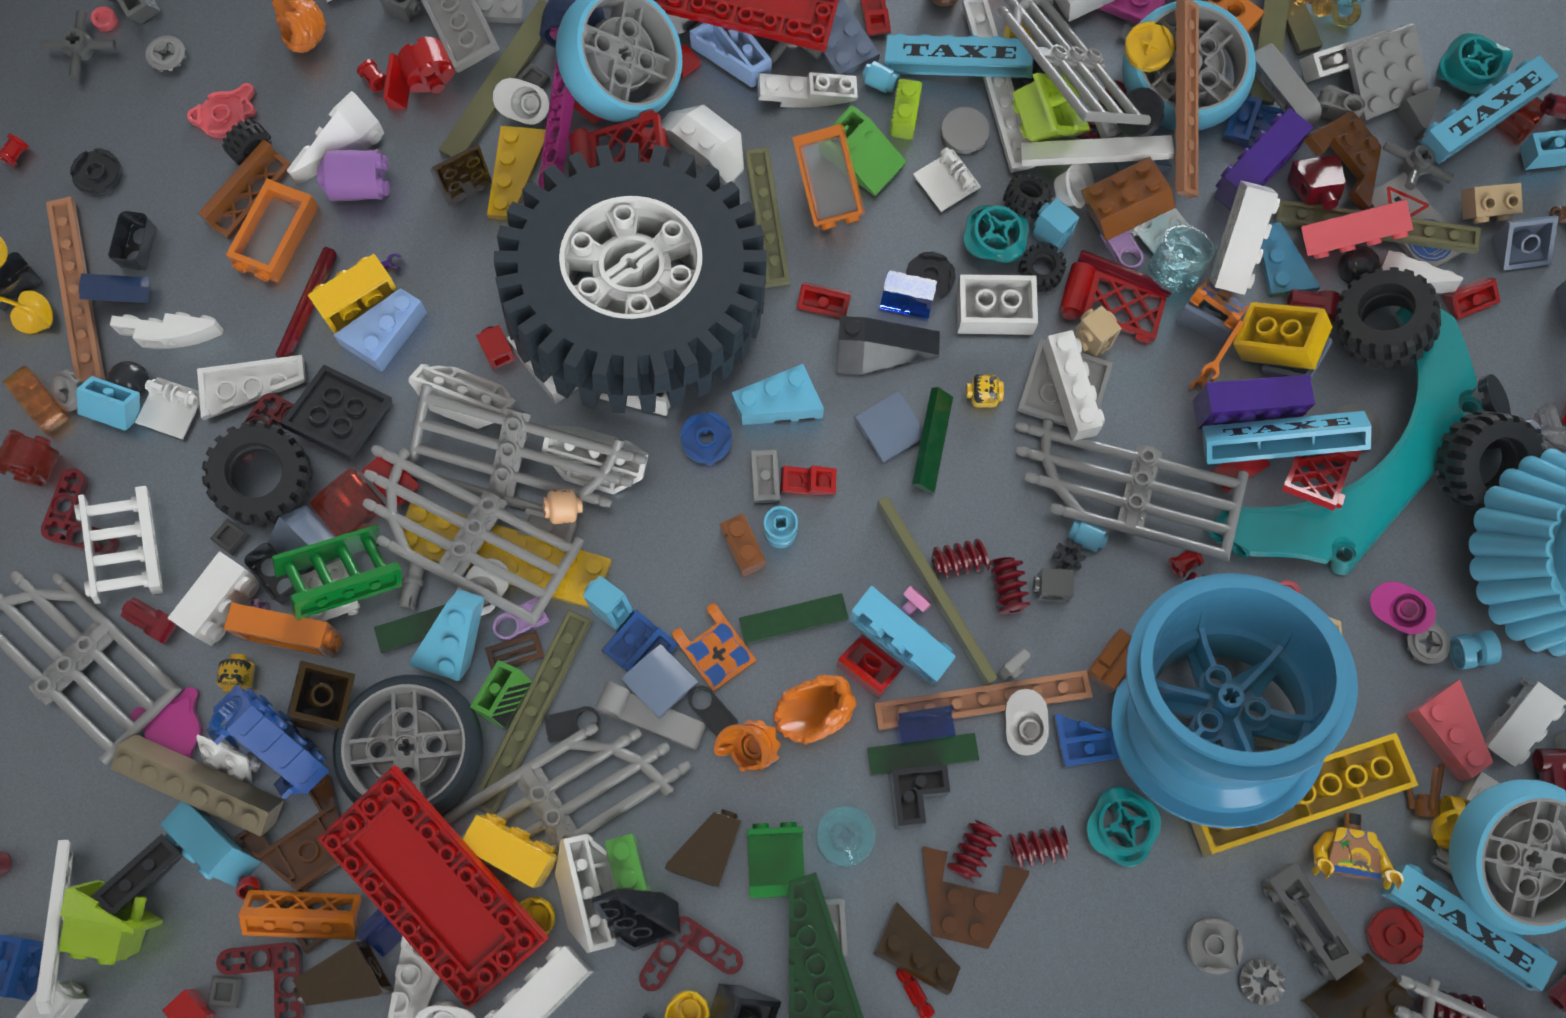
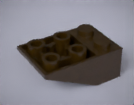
(462, 175)

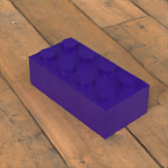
(1265, 157)
(1253, 400)

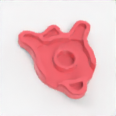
(223, 111)

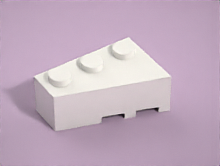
(1524, 722)

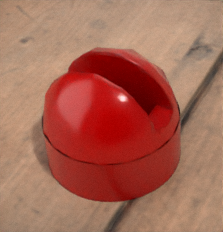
(244, 882)

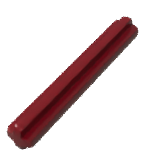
(1122, 272)

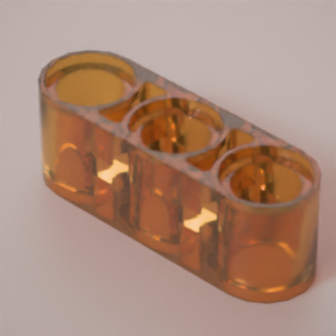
(36, 400)

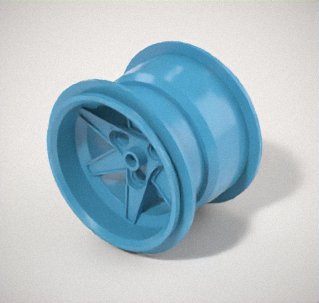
(1285, 643)

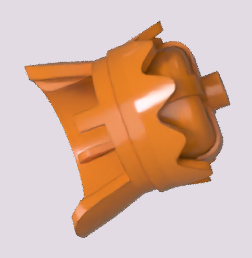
(750, 745)

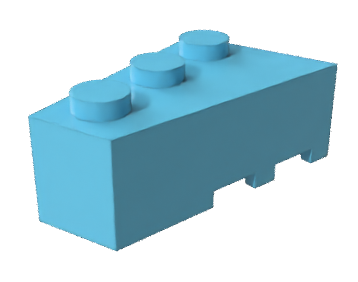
(778, 398)
(452, 638)
(208, 845)

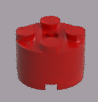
(426, 65)

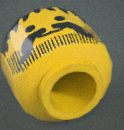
(985, 391)
(235, 672)

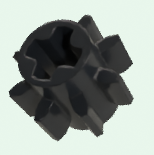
(1066, 550)

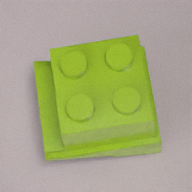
(1046, 111)
(98, 934)

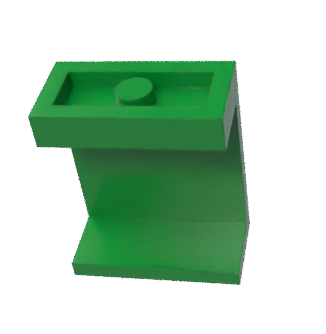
(774, 859)

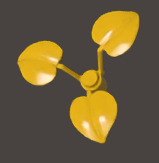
(32, 310)

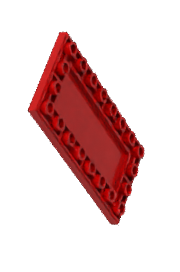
(788, 21)
(432, 887)

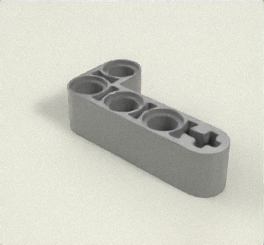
(1286, 85)
(628, 708)

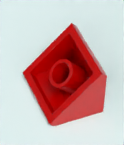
(869, 666)

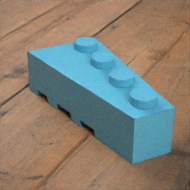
(901, 636)

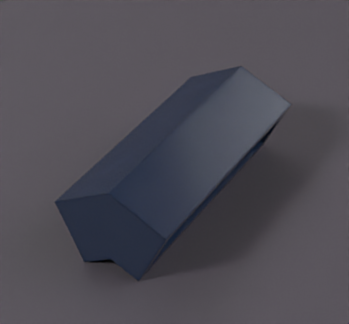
(114, 288)

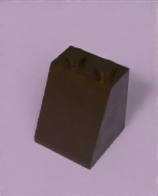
(320, 697)
(708, 850)
(343, 977)

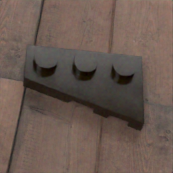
(915, 951)

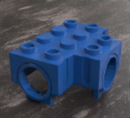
(271, 736)

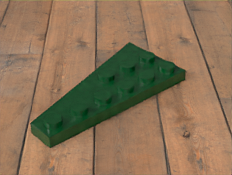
(817, 968)

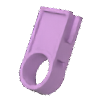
(1123, 244)
(522, 626)

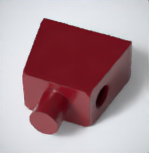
(1318, 180)

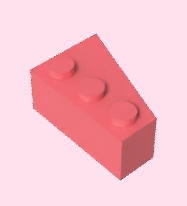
(1452, 731)

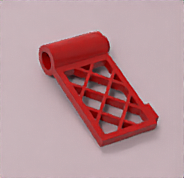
(586, 142)
(1080, 294)
(1311, 492)

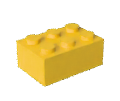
(352, 292)
(1283, 335)
(510, 849)

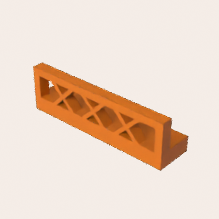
(299, 919)

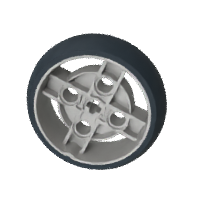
(406, 699)

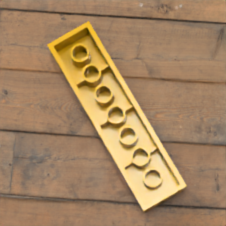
(1344, 782)

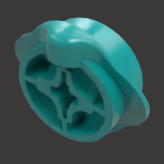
(1474, 63)
(988, 217)
(1148, 816)

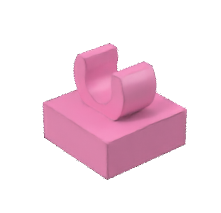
(916, 601)

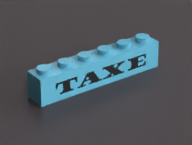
(958, 56)
(1489, 108)
(1286, 437)
(1453, 918)

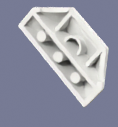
(707, 138)
(464, 388)
(593, 458)
(582, 874)

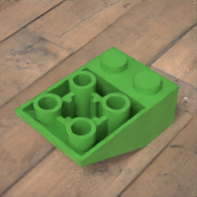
(871, 152)

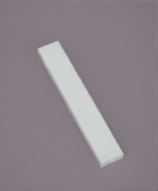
(1097, 150)
(51, 953)

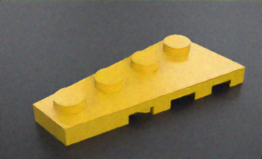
(514, 166)

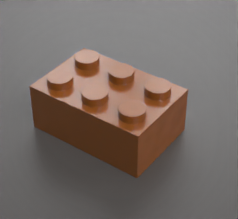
(1128, 198)

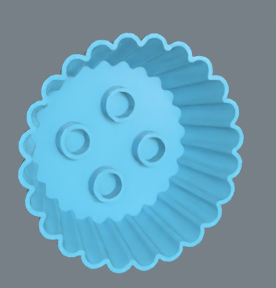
(1524, 552)

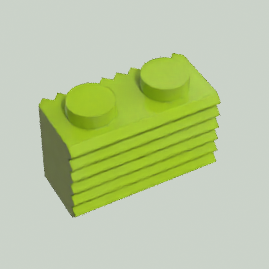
(905, 109)

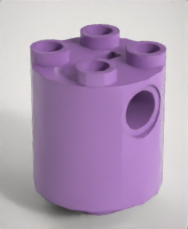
(353, 175)

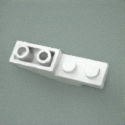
(808, 91)
(173, 332)

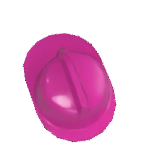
(1403, 607)

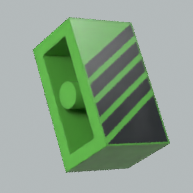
(501, 694)

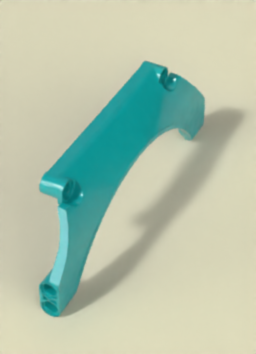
(1373, 502)

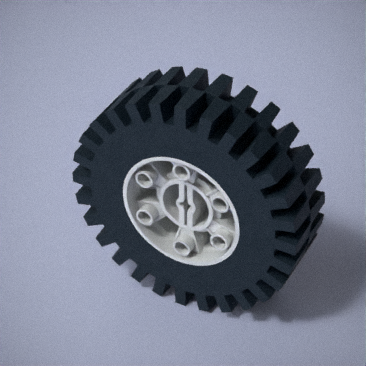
(626, 230)

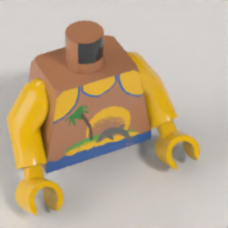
(1354, 854)

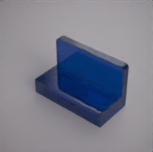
(908, 294)
(926, 724)
(379, 933)

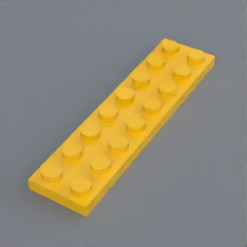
(582, 571)

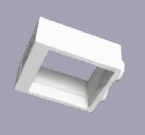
(67, 1002)

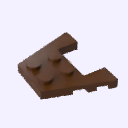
(1355, 148)
(299, 855)
(966, 912)

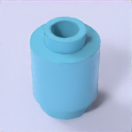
(880, 77)
(1088, 535)

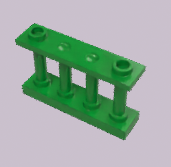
(343, 591)

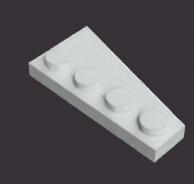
(240, 384)
(413, 984)

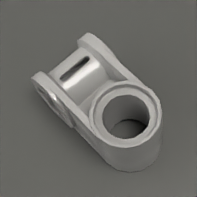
(1340, 102)

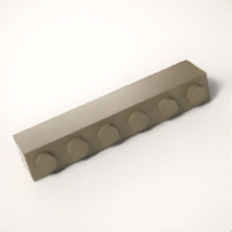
(197, 784)

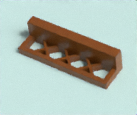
(237, 186)

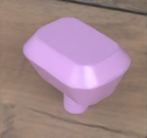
(259, 604)

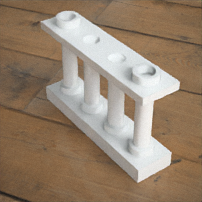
(143, 528)

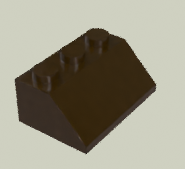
(1361, 993)

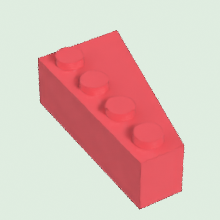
(1357, 228)

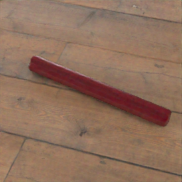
(305, 304)

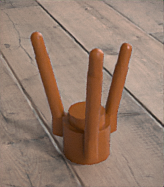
(1428, 804)

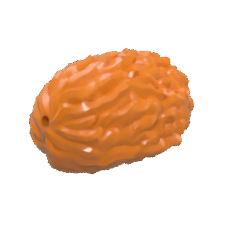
(300, 24)
(814, 709)

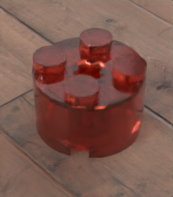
(27, 458)

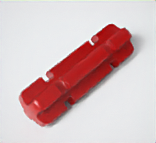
(915, 994)

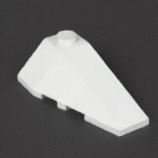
(349, 129)

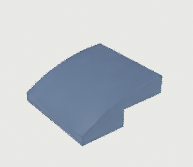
(889, 426)
(659, 681)

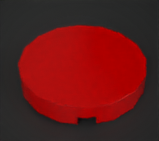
(1394, 935)

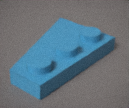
(1284, 265)

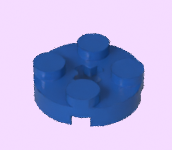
(706, 452)

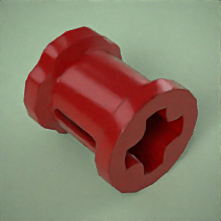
(370, 72)
(12, 150)
(1185, 562)

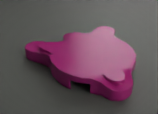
(176, 724)

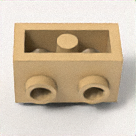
(1492, 201)
(1097, 331)

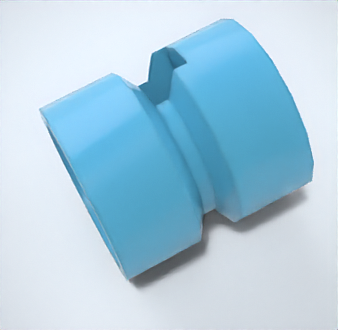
(780, 527)
(1477, 649)

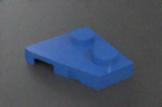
(1083, 743)

